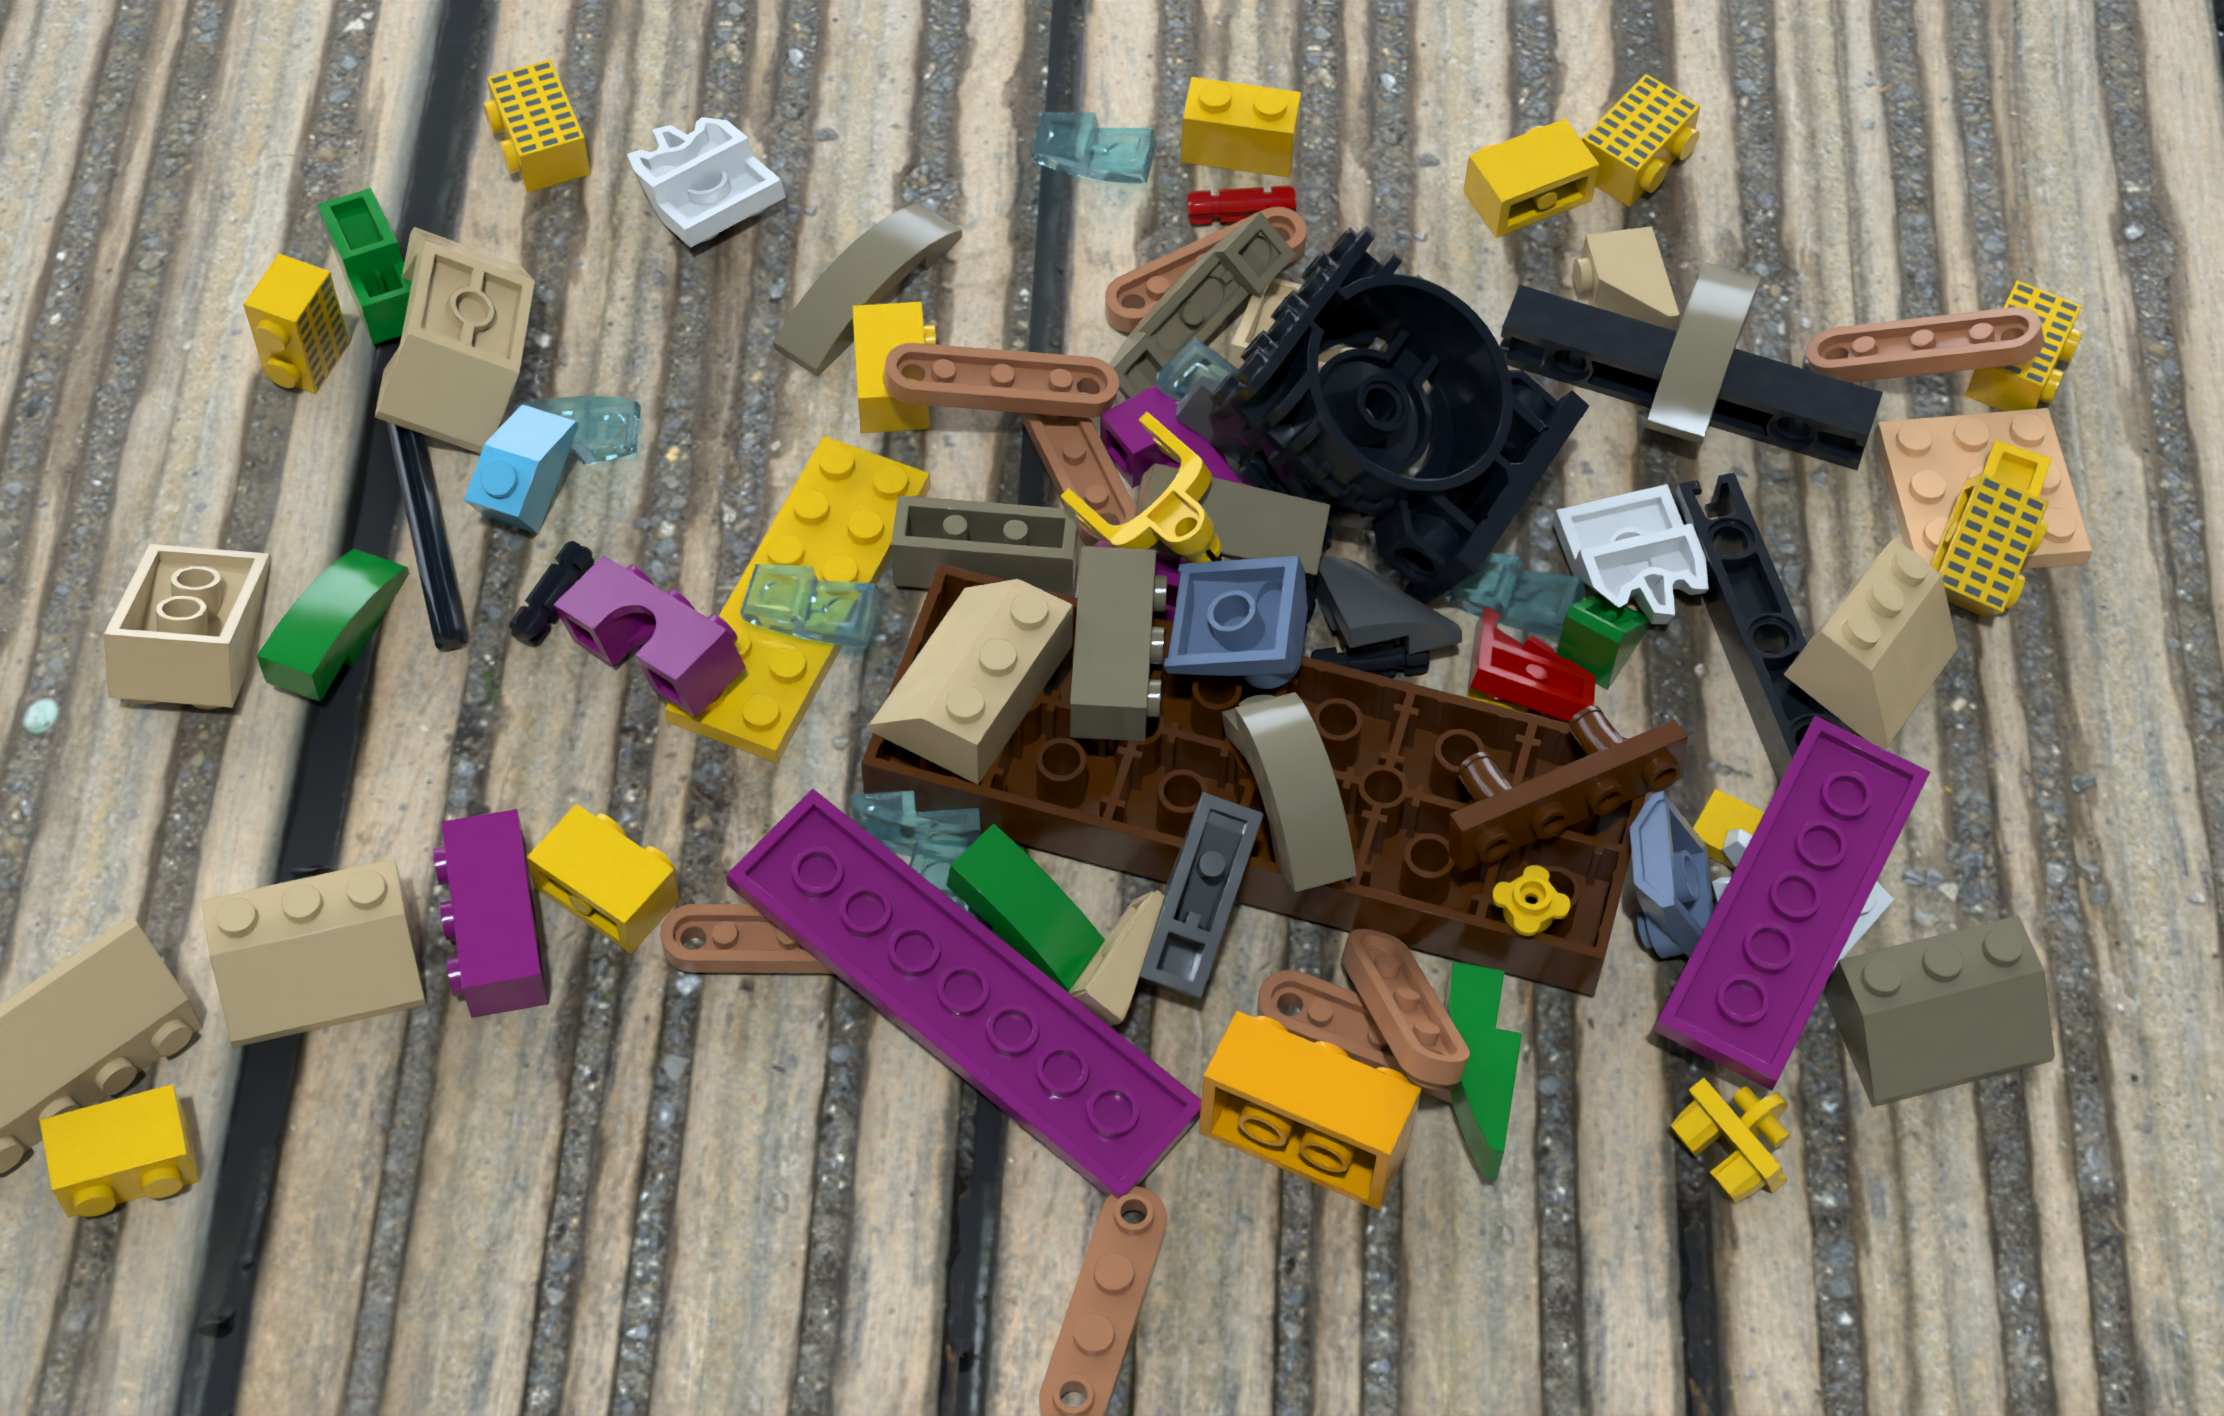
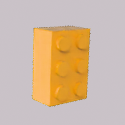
(1308, 1108)

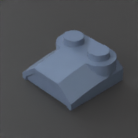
(1240, 620)
(1669, 878)

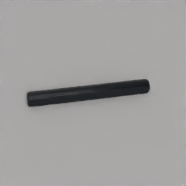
(428, 538)

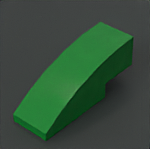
(368, 261)
(330, 623)
(1024, 906)
(1487, 1085)

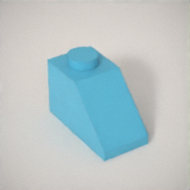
(521, 468)

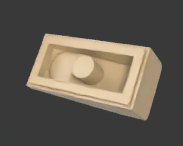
(1114, 970)

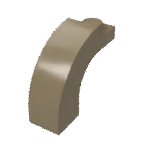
(1296, 788)

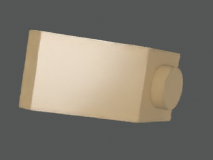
(1626, 276)

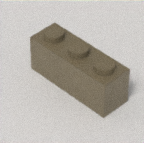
(1248, 520)
(986, 539)
(1116, 644)

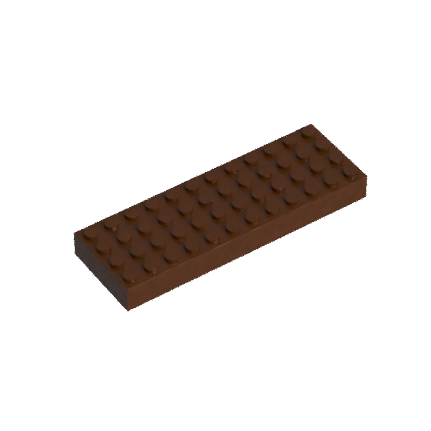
(1395, 771)

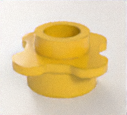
(1526, 917)

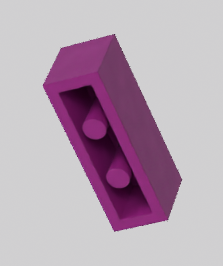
(490, 914)

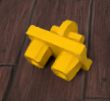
(1751, 1163)

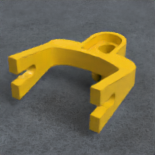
(1173, 517)

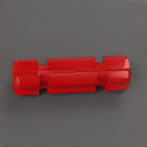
(1236, 203)

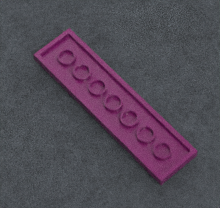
(966, 995)

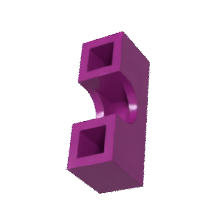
(1133, 447)
(684, 652)

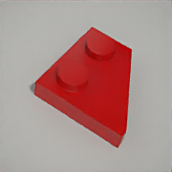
(1528, 672)

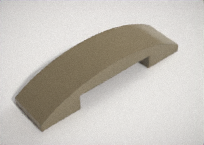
(862, 275)
(1201, 301)
(1702, 352)

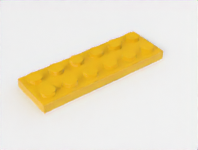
(843, 528)

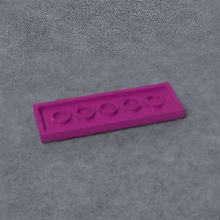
(1792, 903)

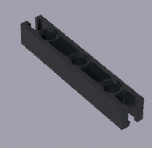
(1628, 357)
(1752, 616)

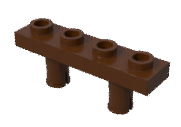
(1549, 803)

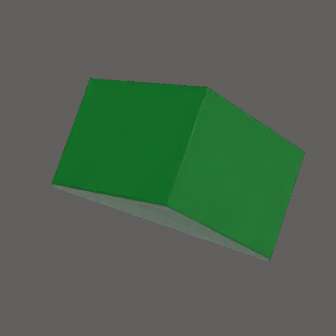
(1601, 637)

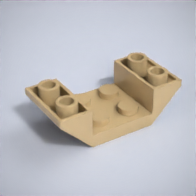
(456, 342)

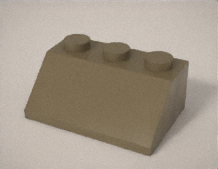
(1943, 1010)

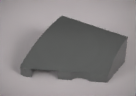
(1376, 610)

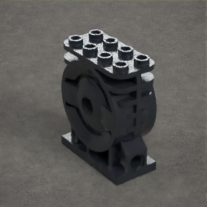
(1483, 423)

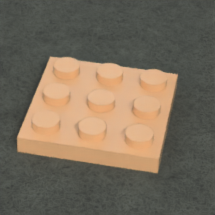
(1933, 457)

